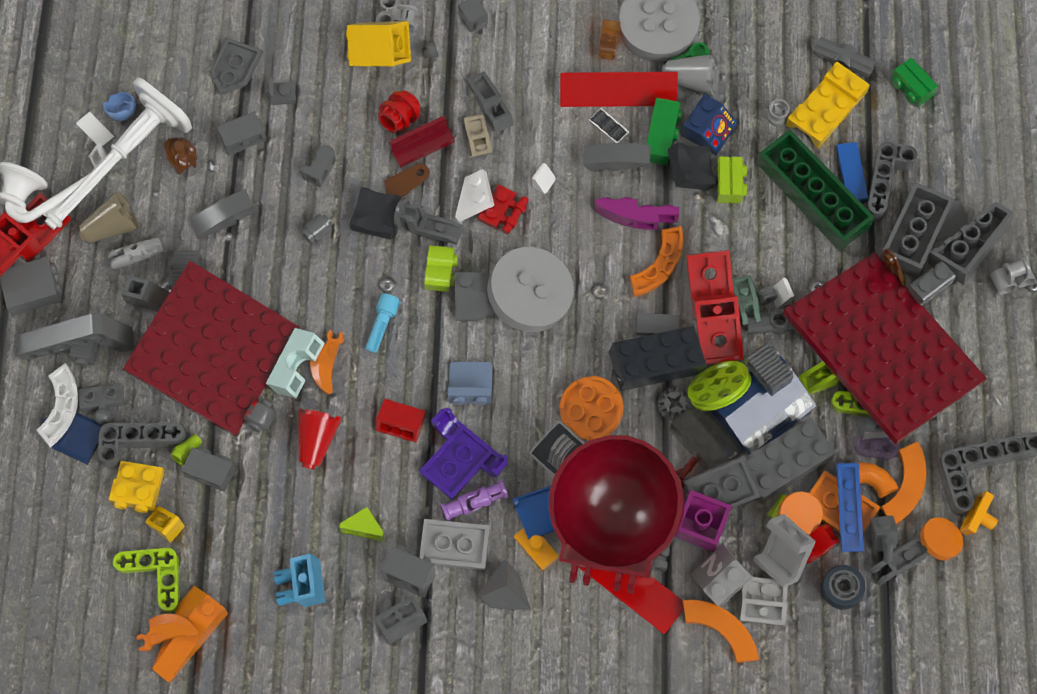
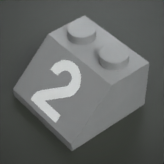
(721, 576)

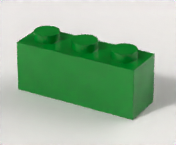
(663, 129)

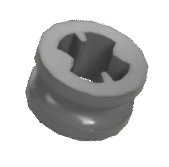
(767, 295)

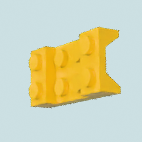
(828, 104)

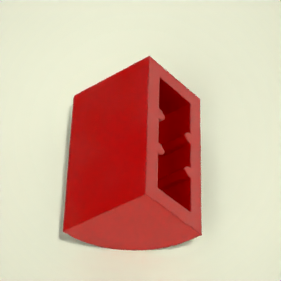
(400, 420)

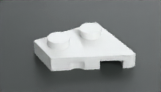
(475, 196)

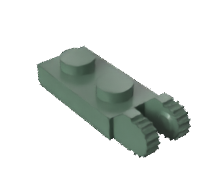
(747, 297)

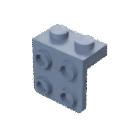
(470, 383)

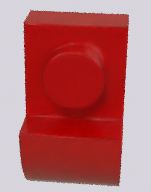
(825, 541)

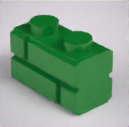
(914, 82)

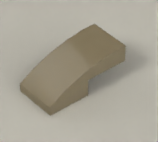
(477, 135)

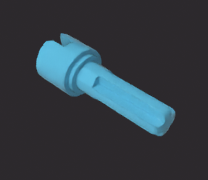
(386, 309)

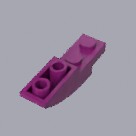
(625, 212)

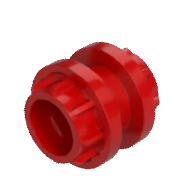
(399, 111)

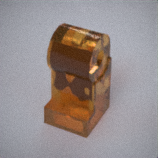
(609, 39)

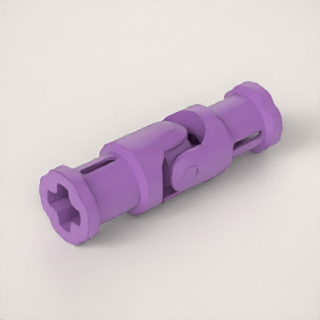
(477, 499)

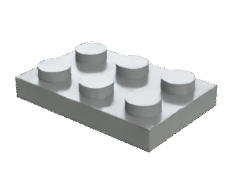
(455, 544)

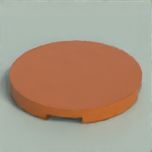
(591, 407)

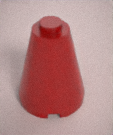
(315, 436)

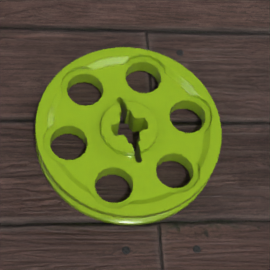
(719, 385)

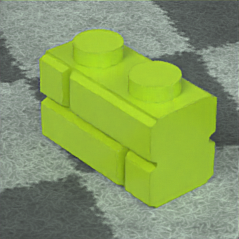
(730, 180)

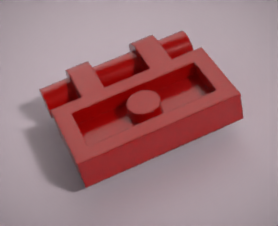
(503, 200)

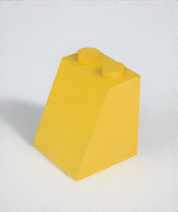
(378, 43)

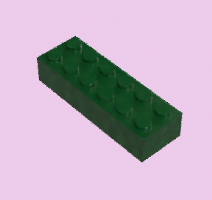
(815, 190)

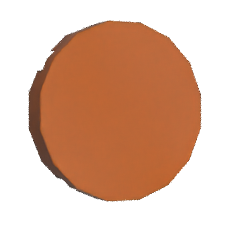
(802, 510)
(941, 538)

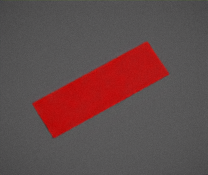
(616, 88)
(649, 599)

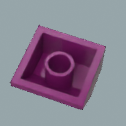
(703, 520)

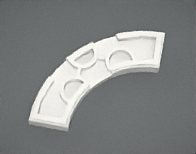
(65, 406)

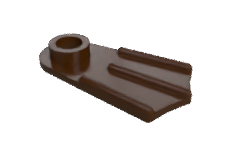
(407, 180)
(892, 263)

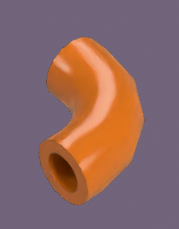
(877, 478)

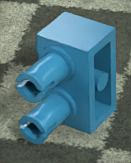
(306, 582)

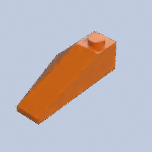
(176, 652)

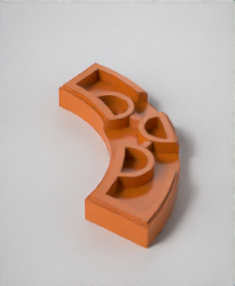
(663, 266)
(912, 485)
(726, 624)

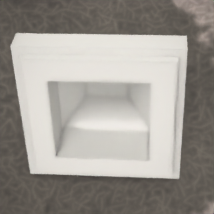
(97, 155)

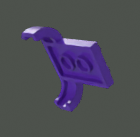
(459, 456)

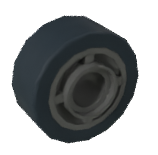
(838, 598)

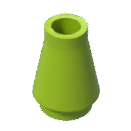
(181, 451)

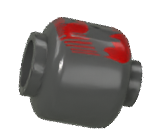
(259, 416)

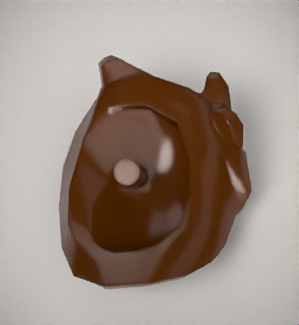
(180, 154)

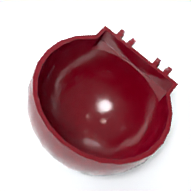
(615, 507)

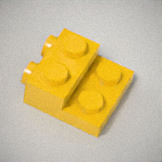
(136, 487)

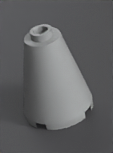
(696, 72)

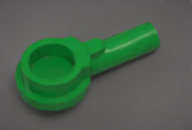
(697, 49)

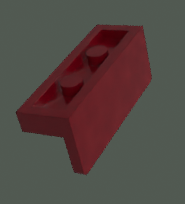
(421, 142)

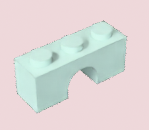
(300, 347)

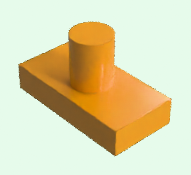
(978, 515)
(537, 549)

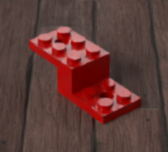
(25, 239)
(715, 306)

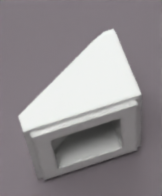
(543, 179)
(784, 293)

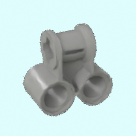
(397, 12)
(1012, 275)

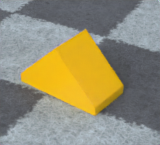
(165, 523)

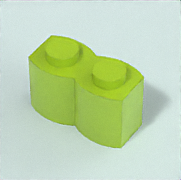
(440, 268)

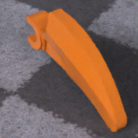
(323, 366)
(167, 627)

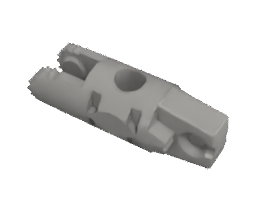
(134, 253)

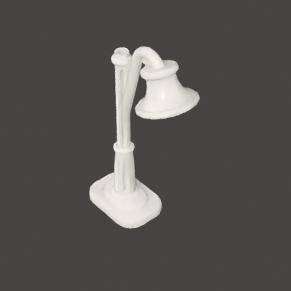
(21, 182)

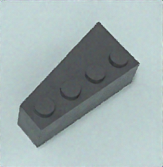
(973, 242)

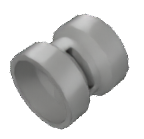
(778, 112)

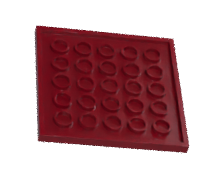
(210, 348)

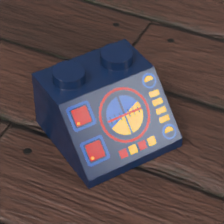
(709, 124)

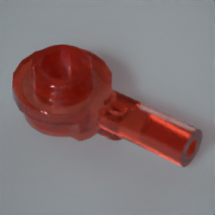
(688, 467)

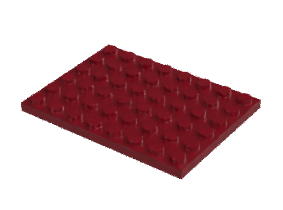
(884, 347)

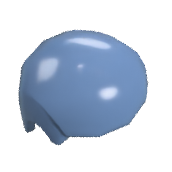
(120, 106)

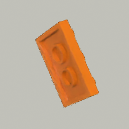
(827, 494)

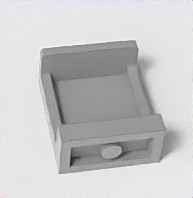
(785, 551)

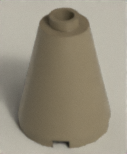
(109, 220)

